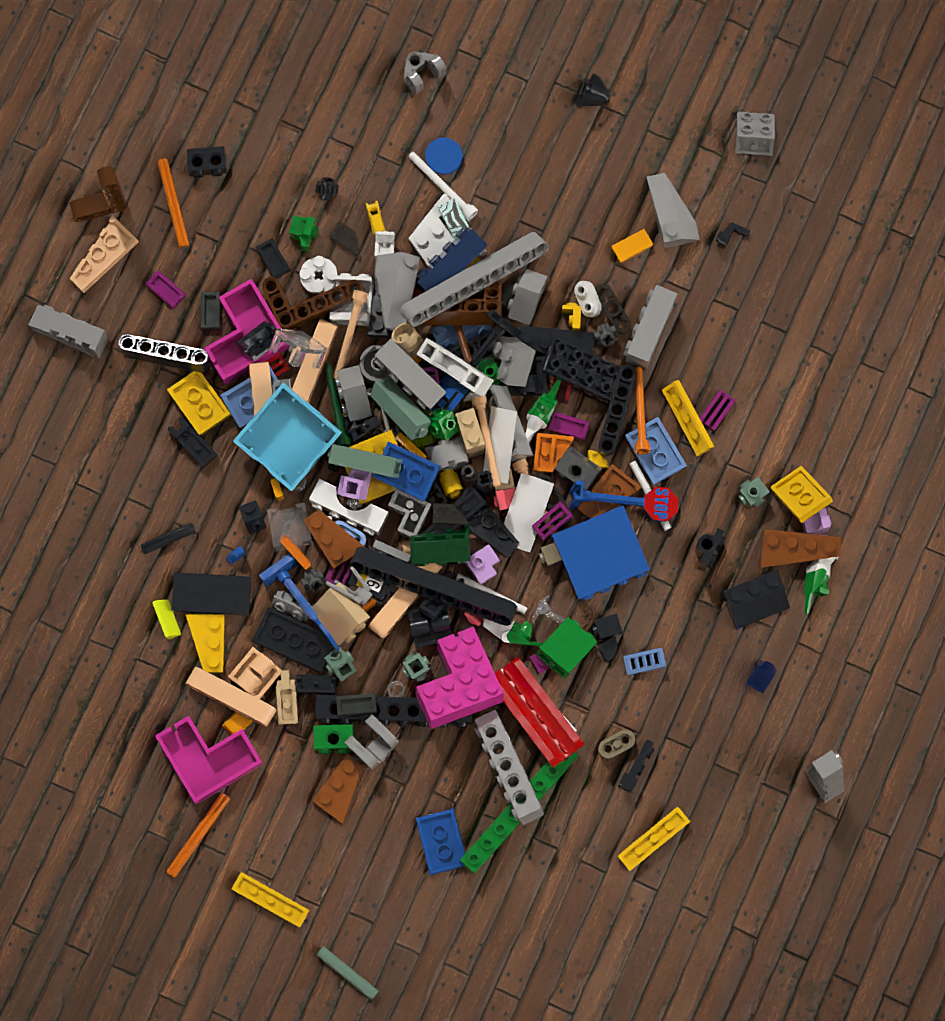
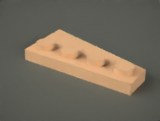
(110, 247)

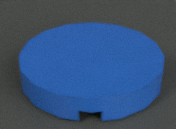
(443, 156)

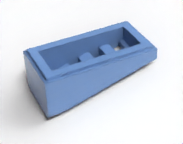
(659, 651)

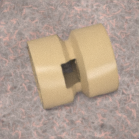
(407, 339)

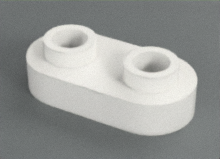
(588, 297)

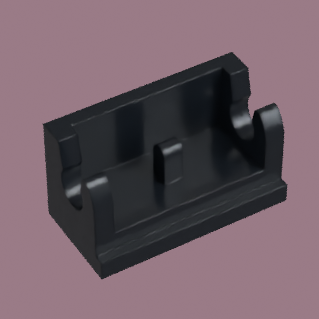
(256, 341)
(316, 685)

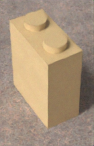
(470, 433)
(340, 615)

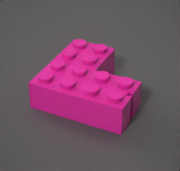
(246, 311)
(466, 688)
(204, 768)

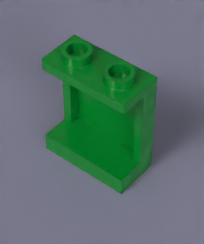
(566, 647)

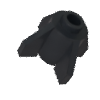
(593, 92)

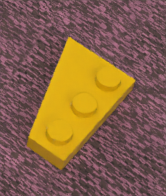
(209, 640)

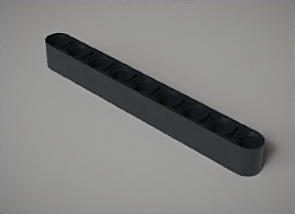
(433, 586)

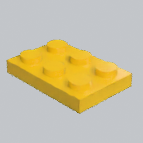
(199, 402)
(801, 494)

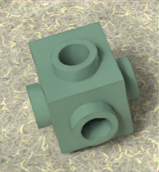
(758, 488)
(416, 660)
(340, 664)

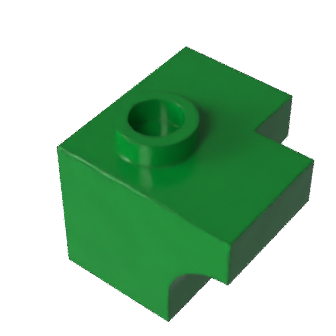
(304, 231)

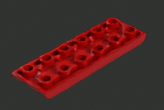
(537, 713)

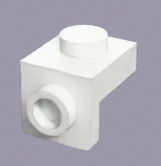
(384, 243)

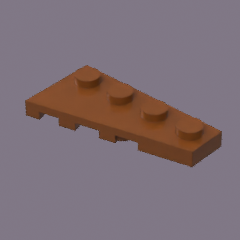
(794, 547)

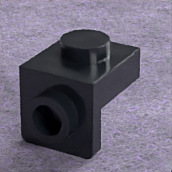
(252, 517)

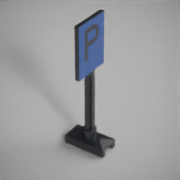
(454, 389)

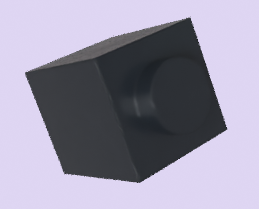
(607, 627)

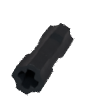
(484, 483)

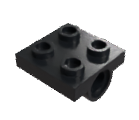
(536, 381)
(707, 556)
(425, 630)

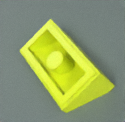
(166, 619)

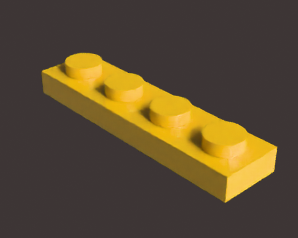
(687, 418)
(653, 839)
(270, 899)

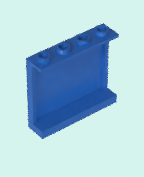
(601, 553)

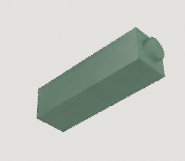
(400, 408)
(365, 460)

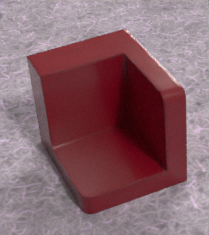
(563, 392)

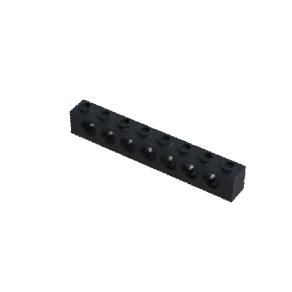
(326, 702)

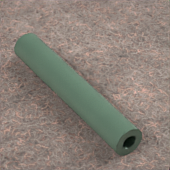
(347, 973)

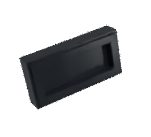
(273, 258)

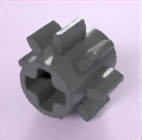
(606, 335)
(313, 580)

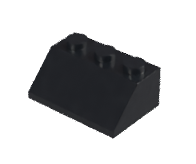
(756, 599)

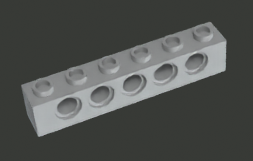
(531, 807)

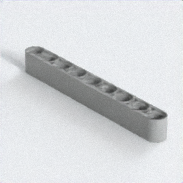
(473, 279)

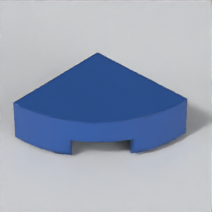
(235, 555)

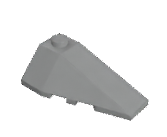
(672, 216)
(396, 282)

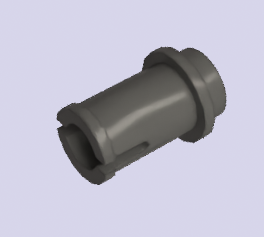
(507, 294)
(468, 478)

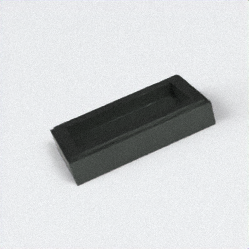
(210, 311)
(356, 704)

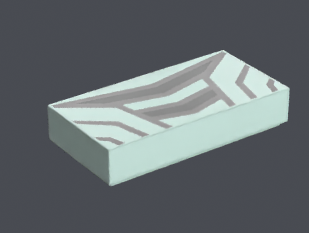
(452, 216)

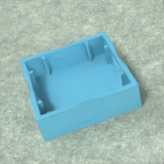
(287, 436)

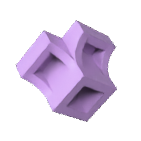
(355, 485)
(817, 523)
(482, 564)

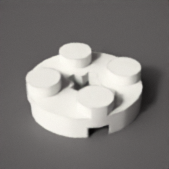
(318, 265)

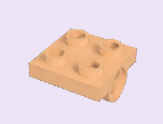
(255, 673)

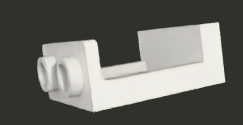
(343, 315)

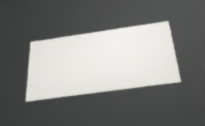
(502, 431)
(527, 508)

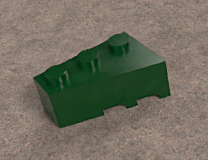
(441, 548)

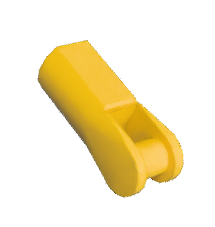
(375, 220)

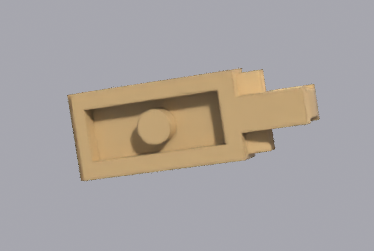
(286, 699)

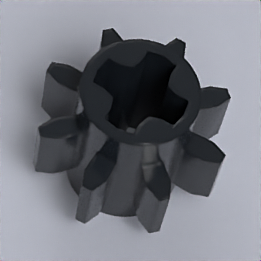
(327, 188)

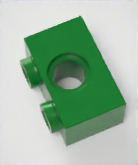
(322, 734)

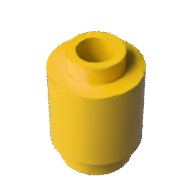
(450, 483)

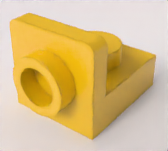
(574, 320)

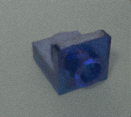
(762, 676)

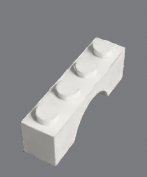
(455, 367)
(370, 518)

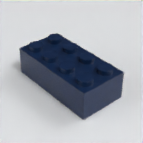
(452, 260)

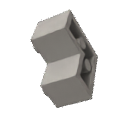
(527, 294)
(515, 361)
(353, 391)
(414, 512)

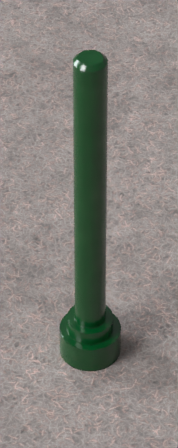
(343, 439)

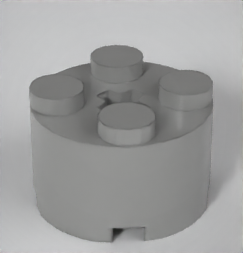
(368, 367)
(448, 454)

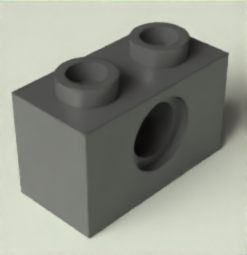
(573, 458)

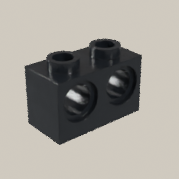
(206, 156)

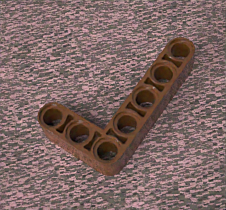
(100, 204)
(310, 304)
(472, 310)

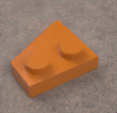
(549, 451)

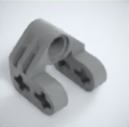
(411, 72)
(378, 749)

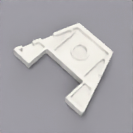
(432, 234)

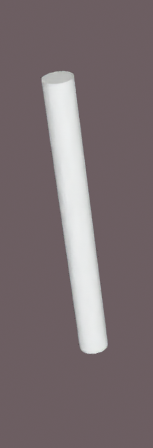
(645, 486)
(520, 608)

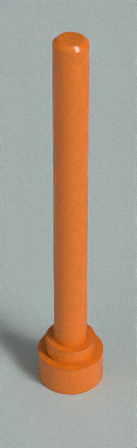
(642, 446)

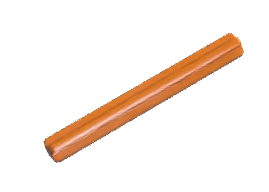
(173, 203)
(198, 835)

